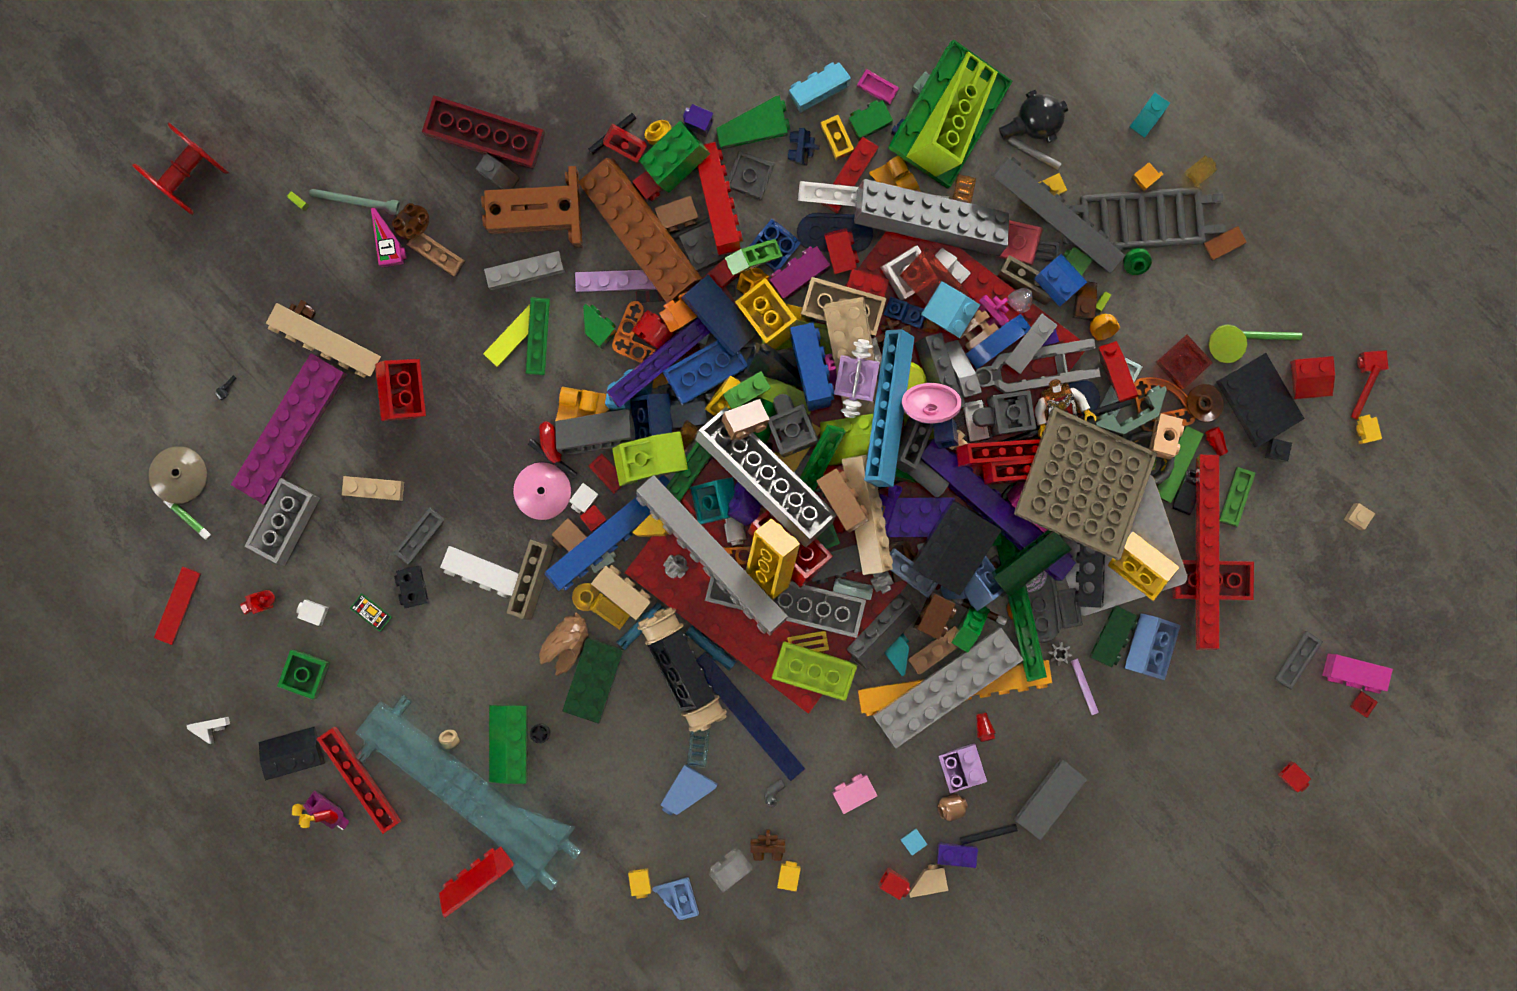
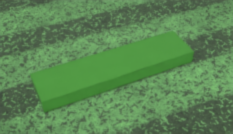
(1188, 445)

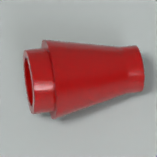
(1217, 441)
(985, 730)

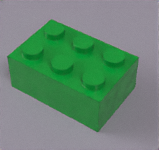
(674, 156)

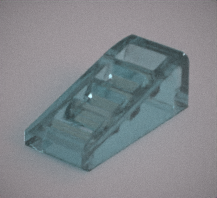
(693, 762)

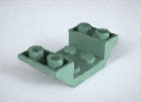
(1154, 401)

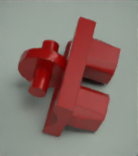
(258, 602)

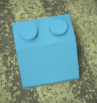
(950, 309)

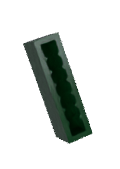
(1031, 561)

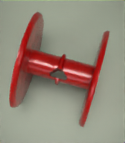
(179, 169)

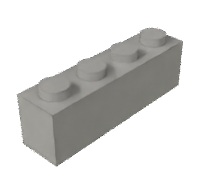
(524, 270)

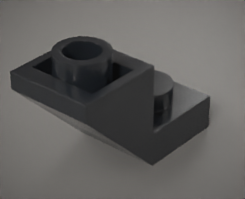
(1186, 496)

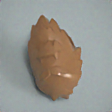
(566, 641)

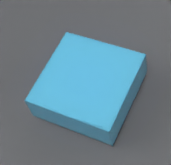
(914, 841)

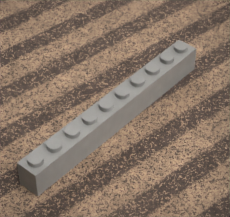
(711, 555)

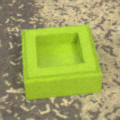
(298, 201)
(1102, 301)

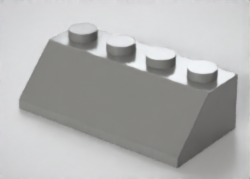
(282, 522)

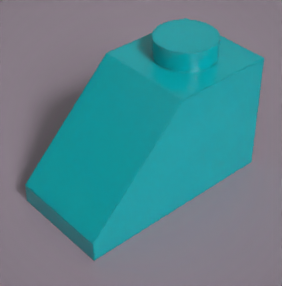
(1149, 115)
(898, 654)

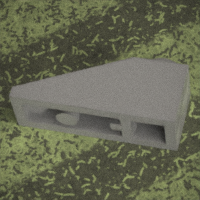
(1031, 343)
(963, 370)

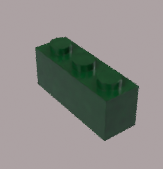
(1113, 636)

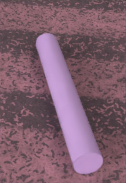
(1084, 686)

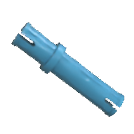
(633, 632)
(706, 644)

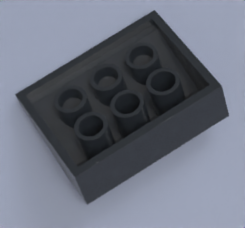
(1260, 400)
(955, 547)

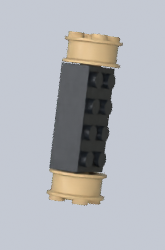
(681, 670)

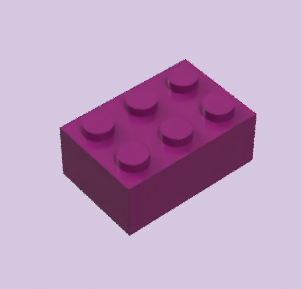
(799, 273)

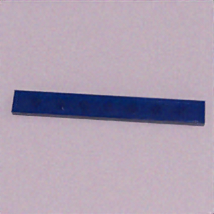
(749, 717)

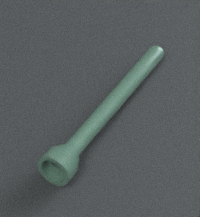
(391, 207)

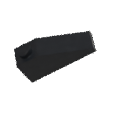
(772, 365)

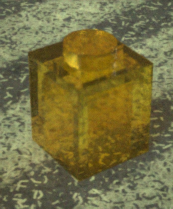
(1201, 170)

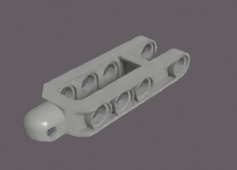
(992, 376)

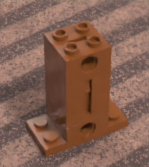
(536, 209)

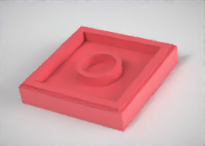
(1022, 242)

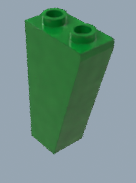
(755, 125)

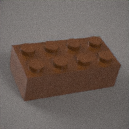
(935, 616)

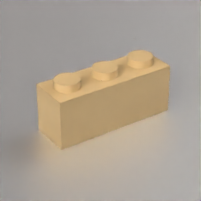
(373, 488)

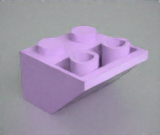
(962, 768)

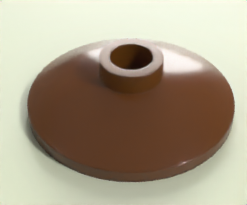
(1213, 402)

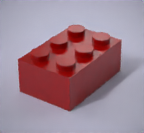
(400, 389)

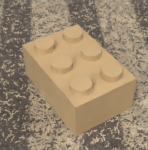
(622, 591)

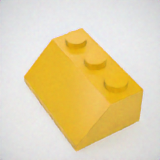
(1144, 566)

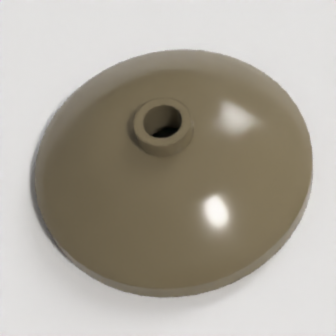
(178, 488)

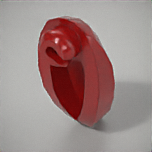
(548, 441)

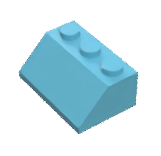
(819, 86)

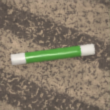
(189, 520)

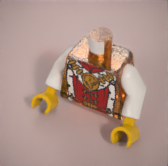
(1061, 397)

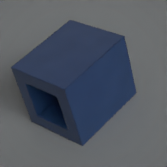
(946, 434)

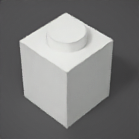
(583, 498)
(312, 612)

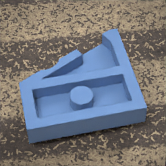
(679, 897)

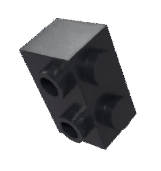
(411, 586)

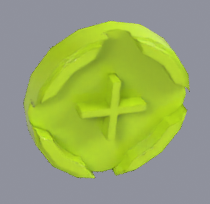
(1227, 343)

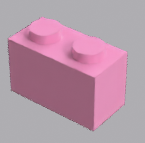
(854, 793)

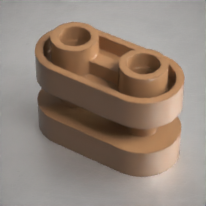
(978, 319)

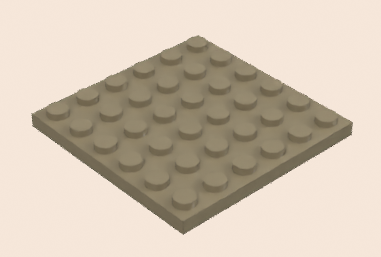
(1085, 483)

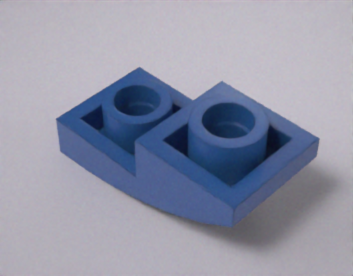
(905, 313)

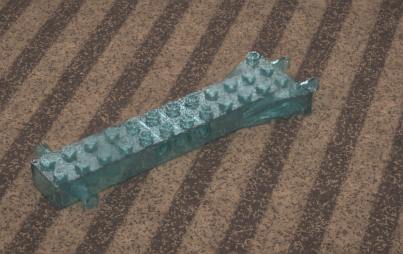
(523, 834)

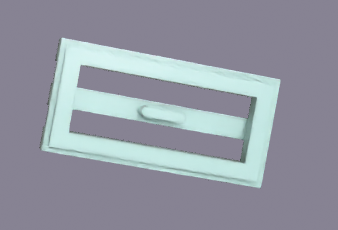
(853, 588)

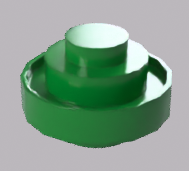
(1137, 261)

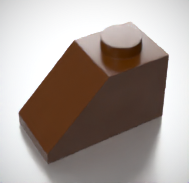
(1085, 302)

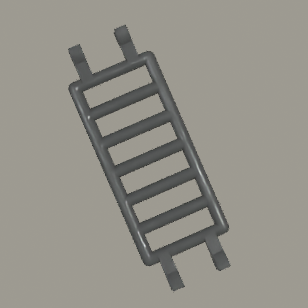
(1159, 194)

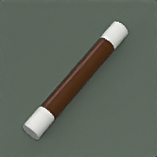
(993, 616)

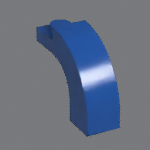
(998, 341)

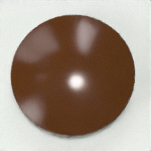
(411, 221)

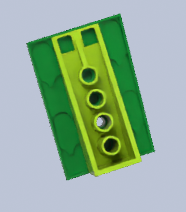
(950, 114)

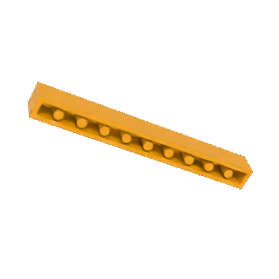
(878, 697)

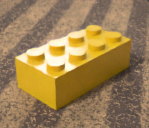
(772, 558)

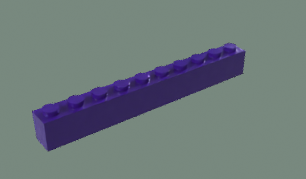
(989, 503)

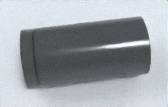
(929, 479)

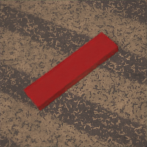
(177, 605)

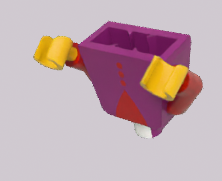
(321, 811)

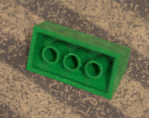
(508, 744)

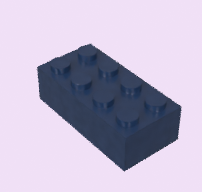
(651, 415)

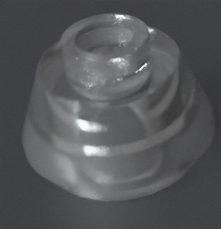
(1020, 300)

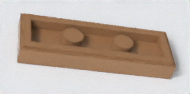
(436, 253)

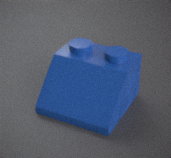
(1060, 280)

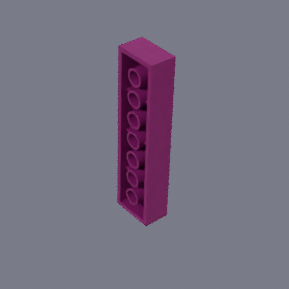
(289, 428)

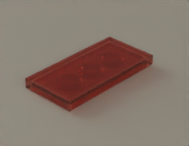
(926, 274)

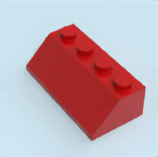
(808, 559)
(474, 880)

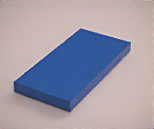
(703, 371)

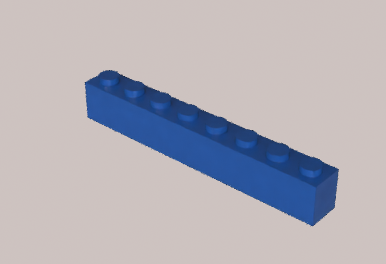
(598, 543)

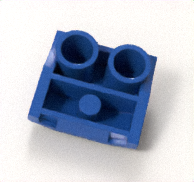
(776, 231)

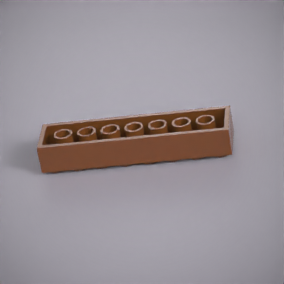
(640, 230)

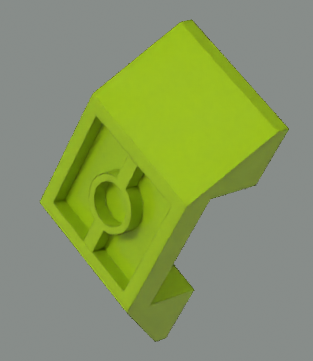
(649, 457)

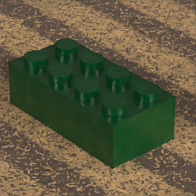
(593, 680)

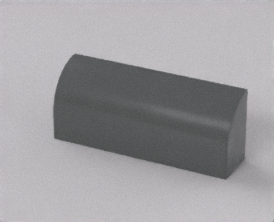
(594, 432)
(1050, 799)

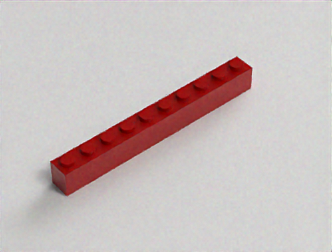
(1207, 552)

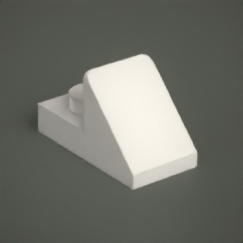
(952, 265)
(204, 730)

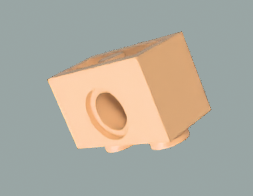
(1170, 426)

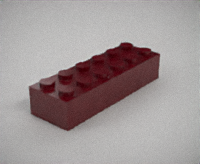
(483, 132)

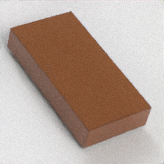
(1225, 243)

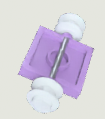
(856, 378)

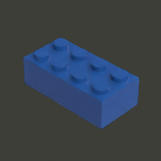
(810, 365)

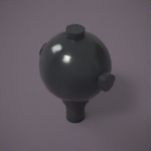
(1039, 117)

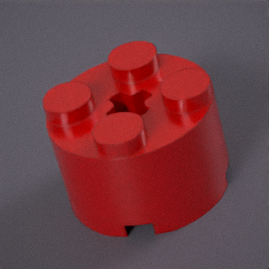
(652, 330)

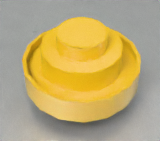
(656, 131)
(584, 596)

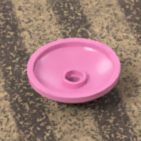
(931, 403)
(556, 493)

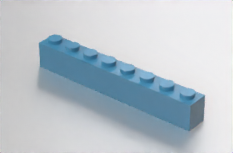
(888, 408)

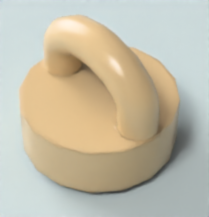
(449, 739)

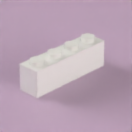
(480, 571)

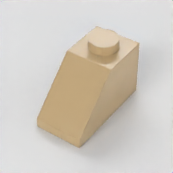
(930, 881)

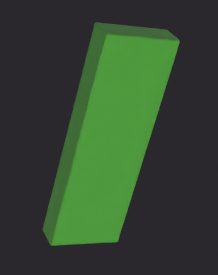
(1237, 496)

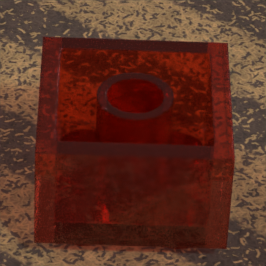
(1184, 362)

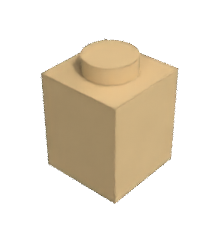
(1359, 516)

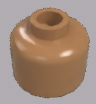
(952, 807)

